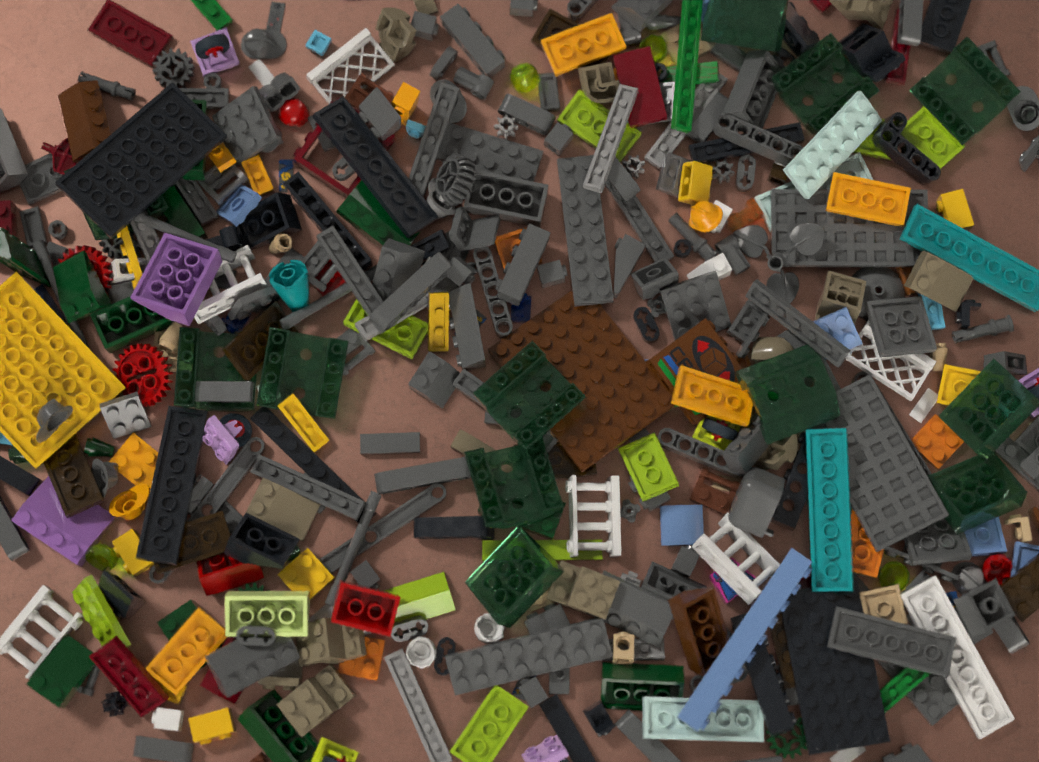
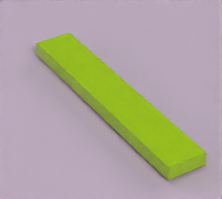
(555, 548)

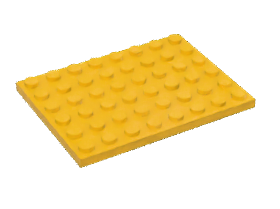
(42, 363)

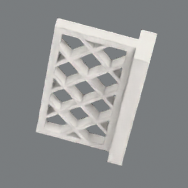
(343, 54)
(914, 361)

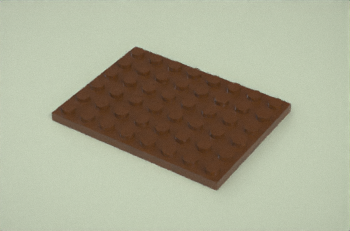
(604, 365)

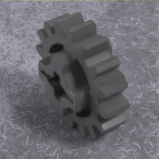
(166, 69)

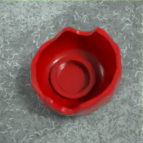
(293, 113)
(997, 567)

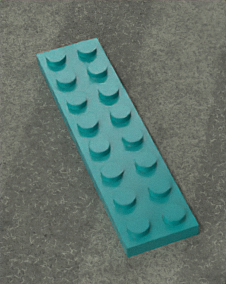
(974, 256)
(829, 509)

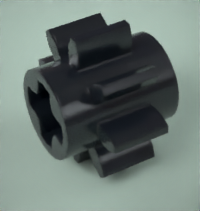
(114, 703)

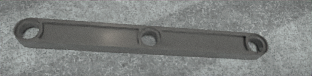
(223, 488)
(387, 525)

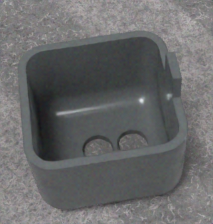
(756, 502)

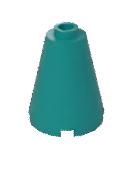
(291, 284)

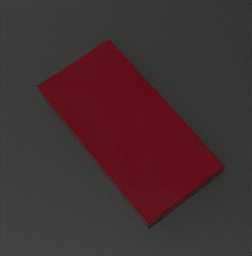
(130, 33)
(638, 70)
(129, 676)

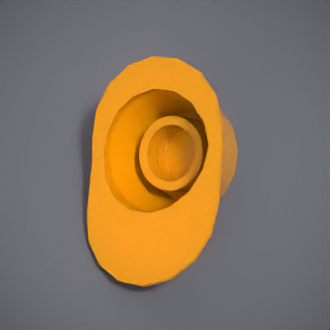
(705, 216)
(130, 502)

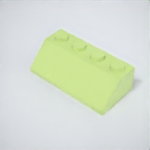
(282, 610)

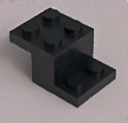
(870, 52)

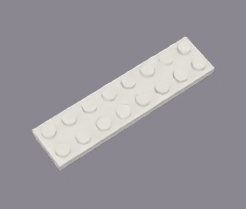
(968, 674)

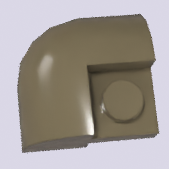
(395, 33)
(599, 82)
(769, 347)
(778, 453)

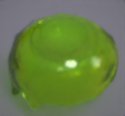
(658, 47)
(524, 77)
(101, 557)
(893, 574)

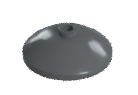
(881, 278)

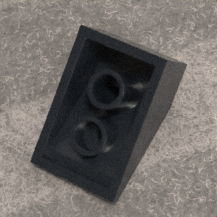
(271, 217)
(260, 543)
(119, 595)

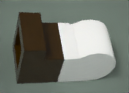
(777, 174)

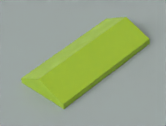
(424, 598)

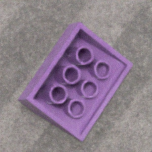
(177, 278)
(69, 536)

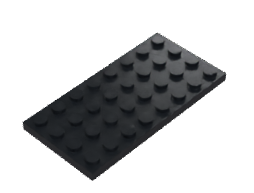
(141, 160)
(833, 688)

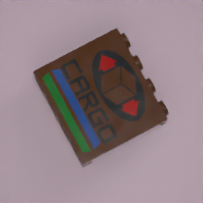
(698, 350)

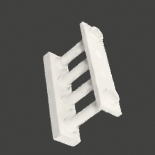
(225, 300)
(611, 526)
(729, 572)
(31, 613)

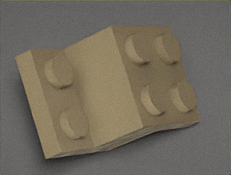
(872, 10)
(841, 292)
(584, 590)
(330, 643)
(316, 700)

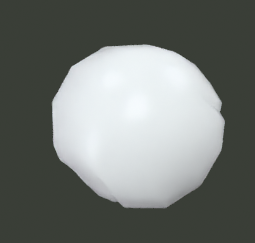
(487, 629)
(421, 652)

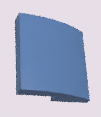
(681, 524)

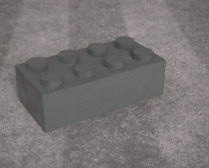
(507, 197)

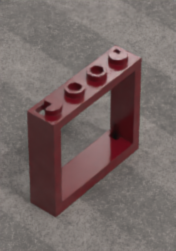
(310, 139)

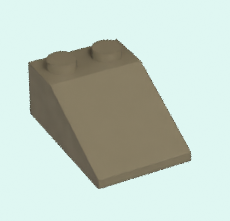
(939, 280)
(283, 508)

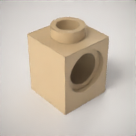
(623, 656)

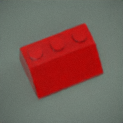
(224, 573)
(365, 608)

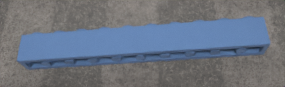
(744, 640)

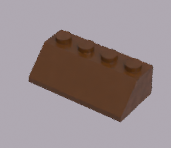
(83, 118)
(699, 627)

